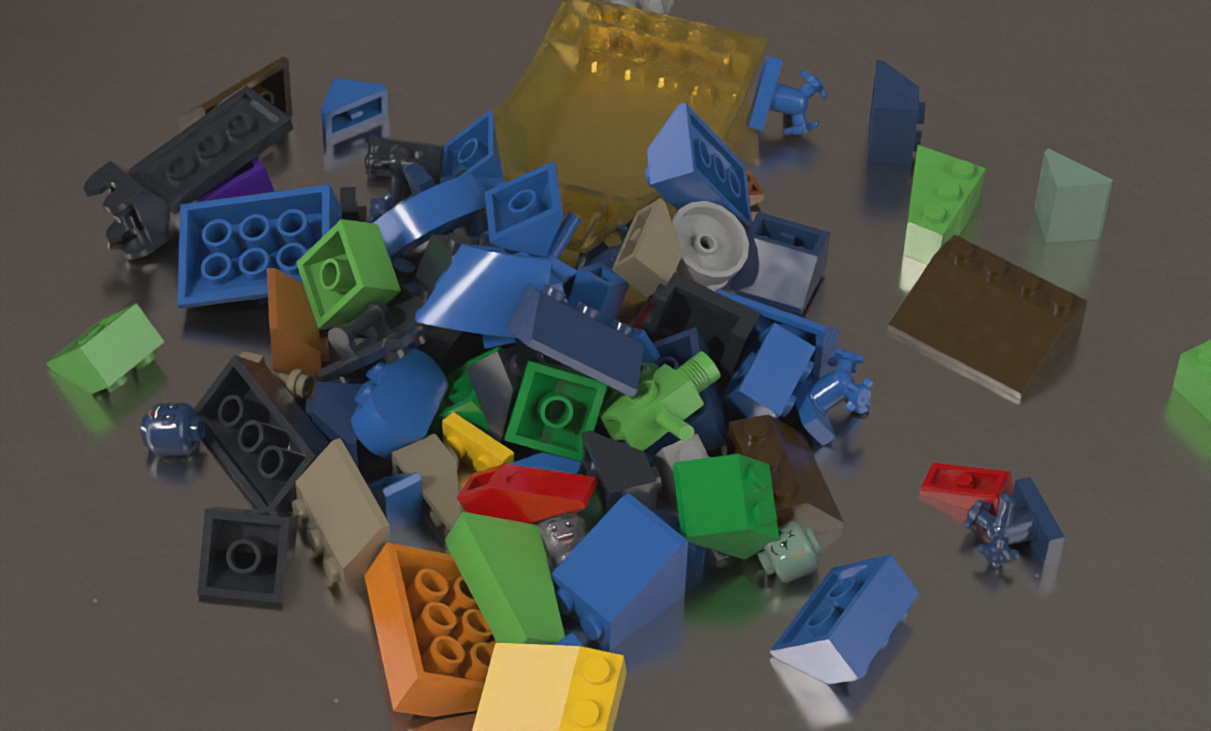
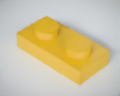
(474, 445)

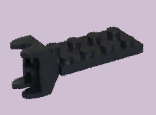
(185, 169)

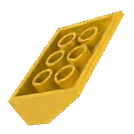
(550, 689)

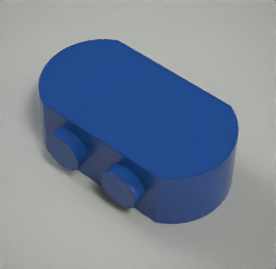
(398, 402)

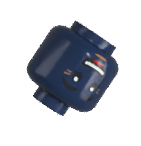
(172, 429)

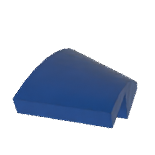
(482, 290)

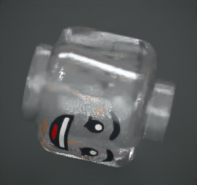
(561, 536)

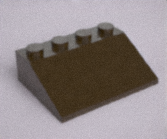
(989, 316)

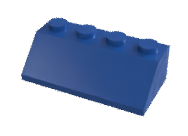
(695, 165)

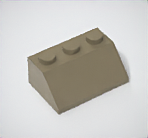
(341, 517)

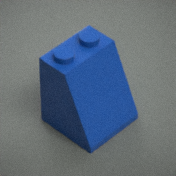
(622, 573)

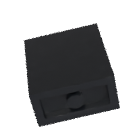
(721, 321)

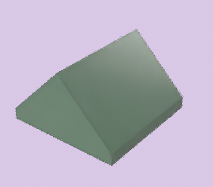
(1070, 199)

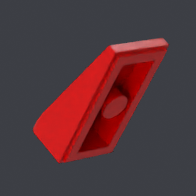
(965, 485)

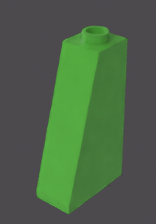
(507, 577)

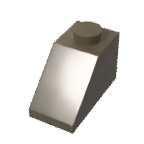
(649, 250)

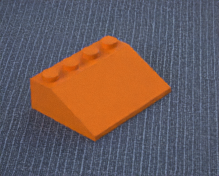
(428, 632)

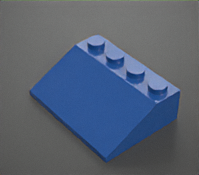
(235, 240)

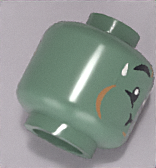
(792, 554)

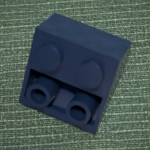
(782, 263)

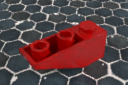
(525, 493)

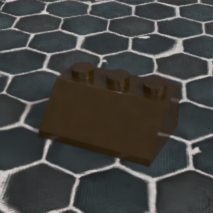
(269, 82)
(795, 476)

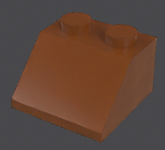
(293, 326)

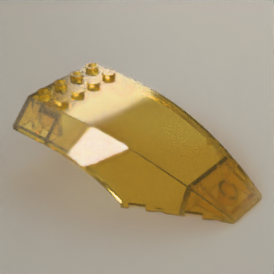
(603, 95)

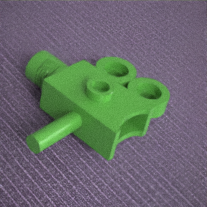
(659, 404)

